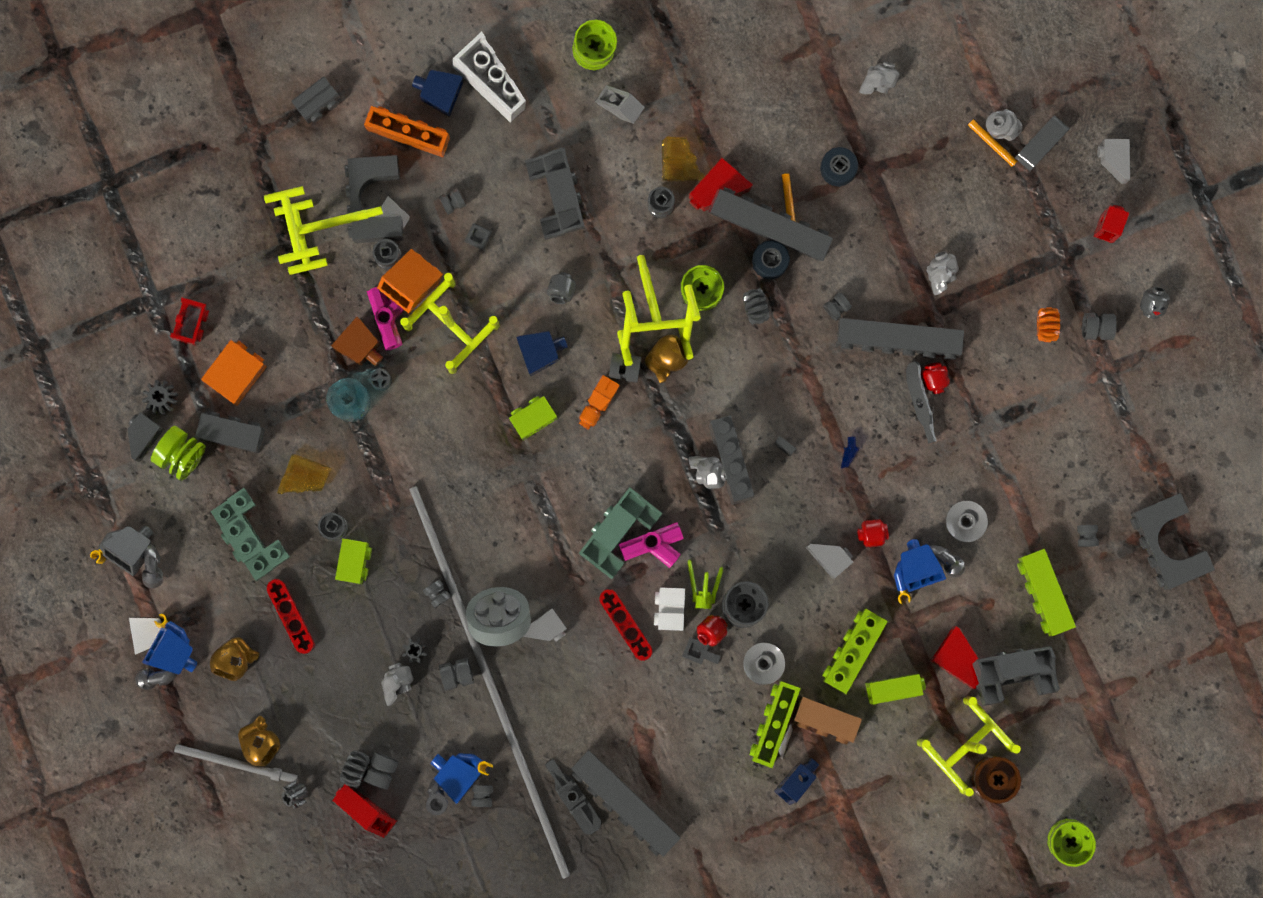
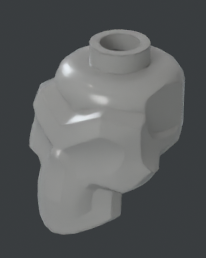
(880, 78)
(1003, 125)
(942, 271)
(709, 471)
(396, 682)

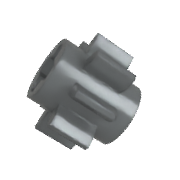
(408, 648)
(294, 795)

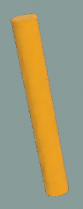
(992, 143)
(788, 196)

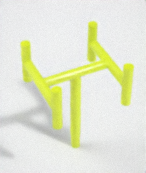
(297, 230)
(445, 316)
(631, 323)
(971, 745)

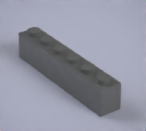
(769, 224)
(899, 338)
(626, 803)

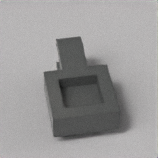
(698, 652)

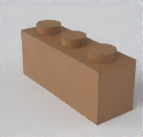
(826, 720)

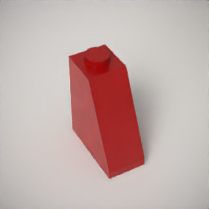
(720, 176)
(957, 657)
(364, 811)

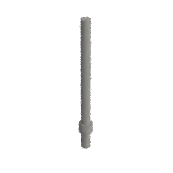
(275, 773)

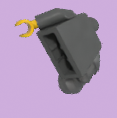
(130, 551)

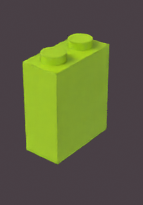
(895, 688)

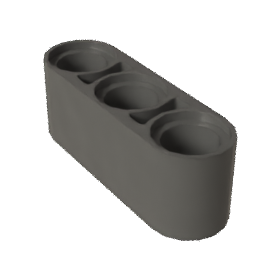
(1042, 143)

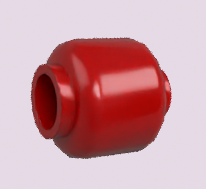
(935, 377)
(873, 533)
(712, 630)

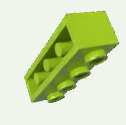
(1046, 593)
(854, 651)
(775, 724)

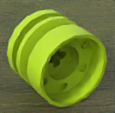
(600, 35)
(709, 278)
(181, 455)
(1075, 854)

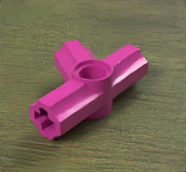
(388, 330)
(662, 549)

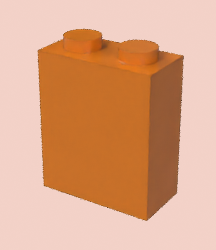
(410, 281)
(234, 372)

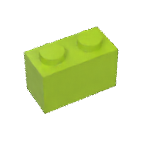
(533, 417)
(353, 561)

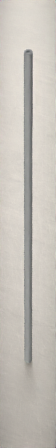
(490, 684)

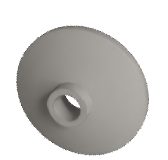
(977, 521)
(775, 665)

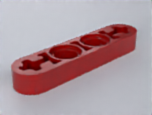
(286, 618)
(623, 626)

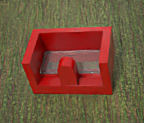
(190, 321)

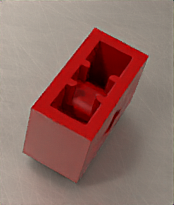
(1111, 223)

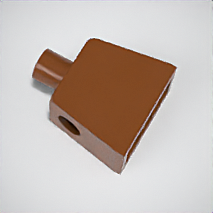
(358, 344)

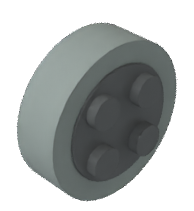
(498, 616)

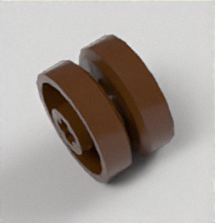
(983, 781)

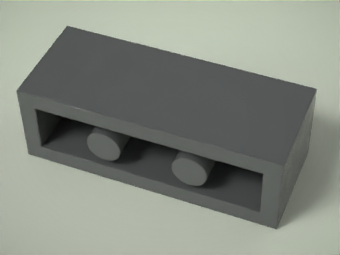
(230, 432)

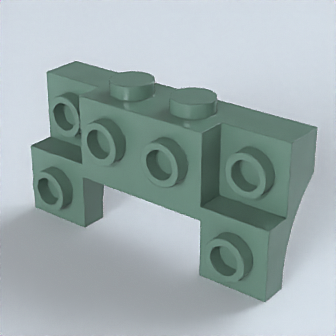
(613, 529)
(244, 539)

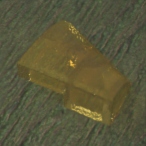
(679, 161)
(303, 476)

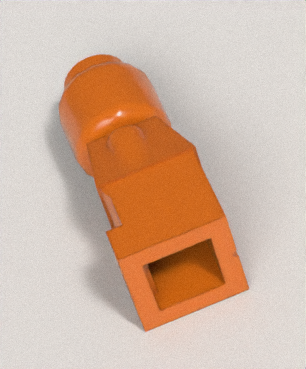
(598, 401)

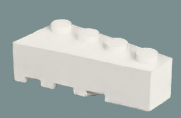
(489, 77)

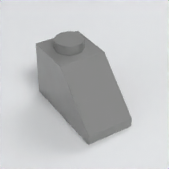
(620, 104)
(1116, 158)
(831, 558)
(547, 627)

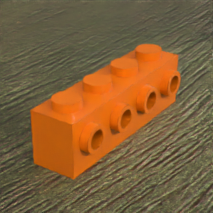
(407, 131)

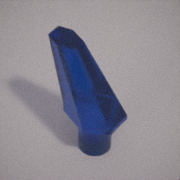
(849, 452)

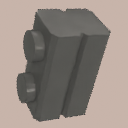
(316, 100)

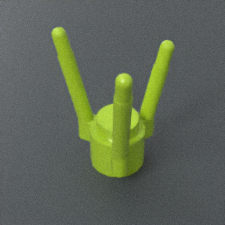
(704, 598)

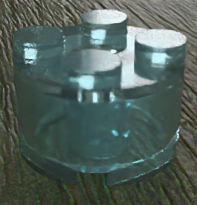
(342, 390)

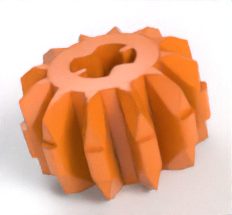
(1048, 324)

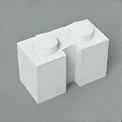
(670, 609)

